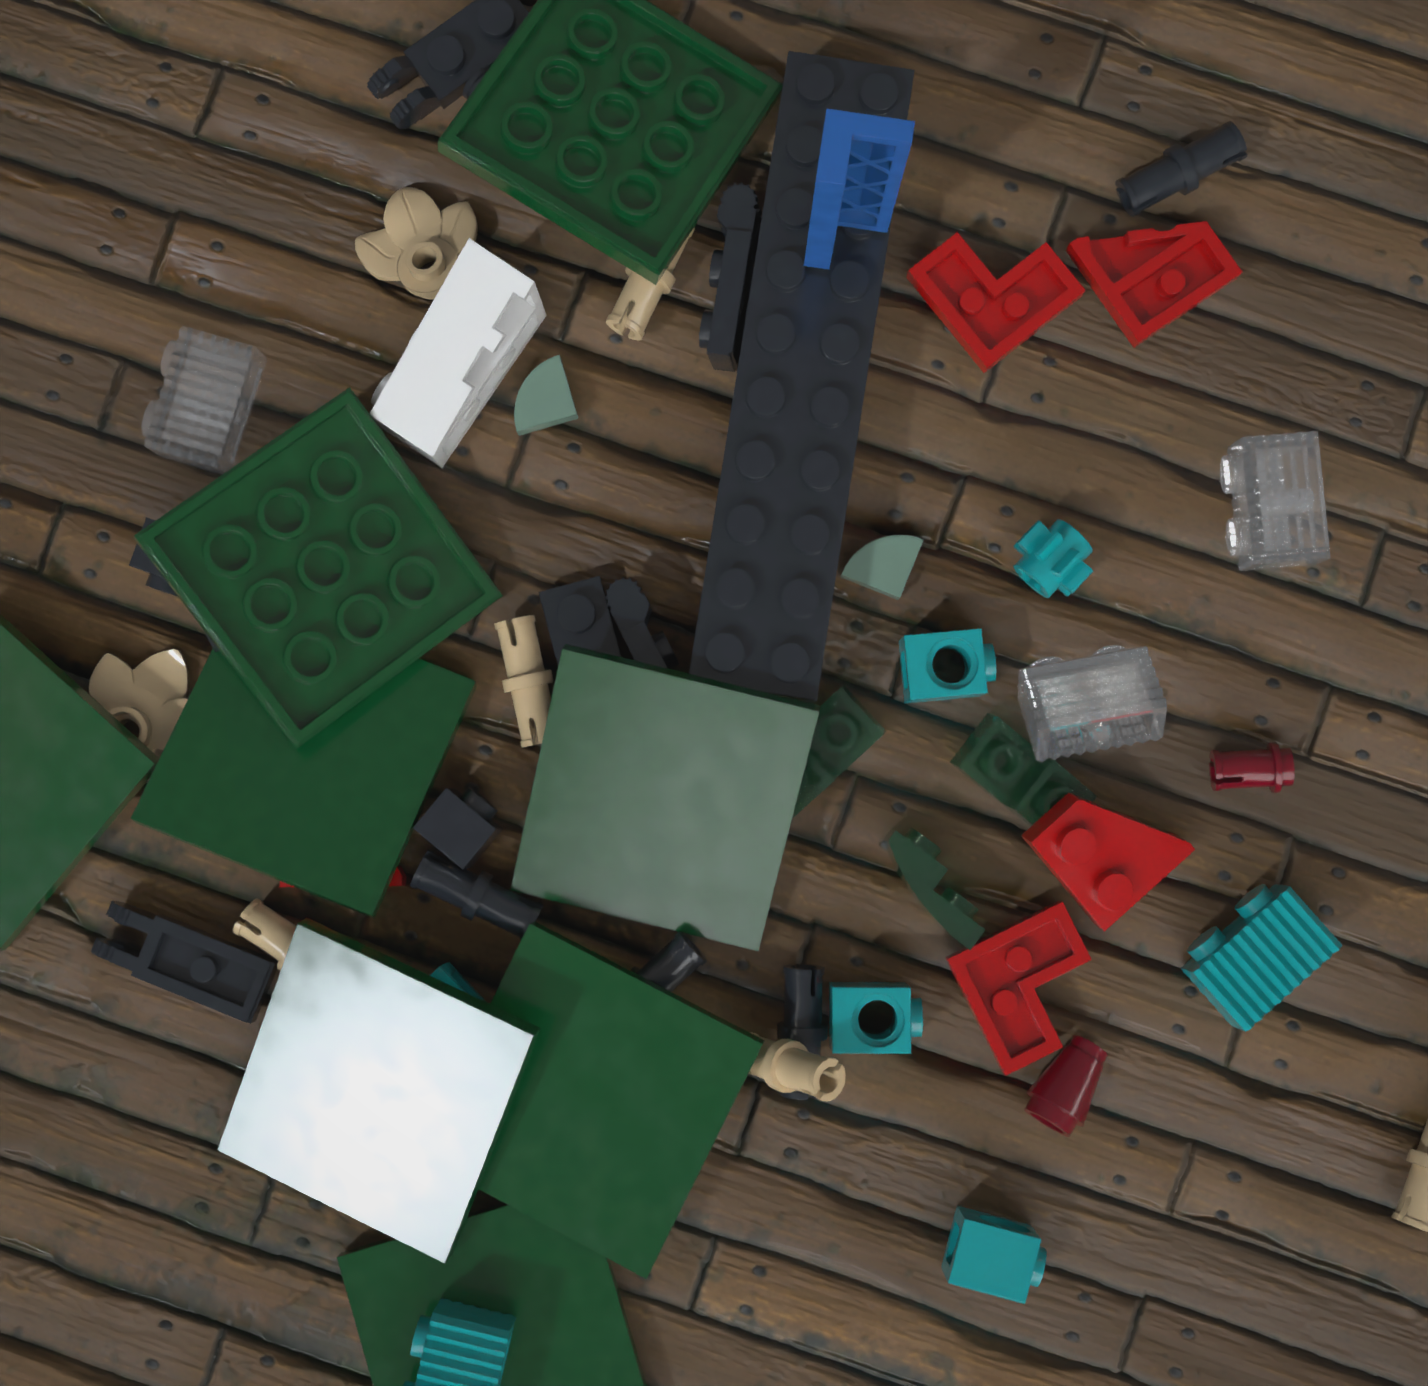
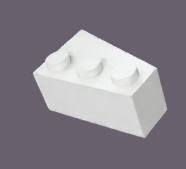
(458, 353)

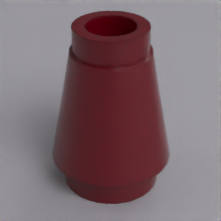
(1067, 1087)

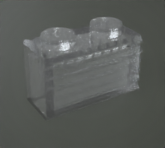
(203, 400)
(1276, 501)
(1091, 702)

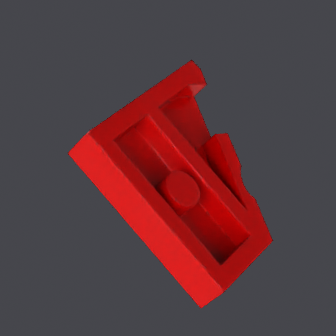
(1154, 274)
(1103, 856)

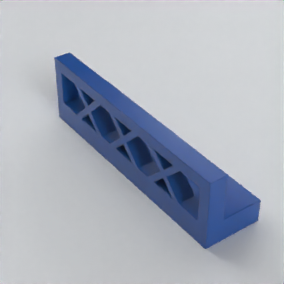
(856, 178)

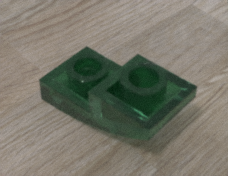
(839, 739)
(1008, 771)
(920, 872)

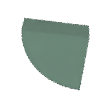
(544, 398)
(884, 564)

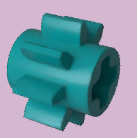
(1053, 558)

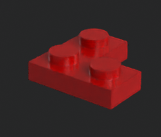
(988, 313)
(1002, 978)

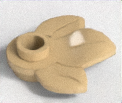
(415, 236)
(148, 695)

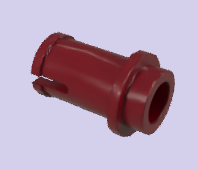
(1252, 768)

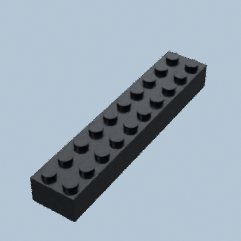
(794, 404)

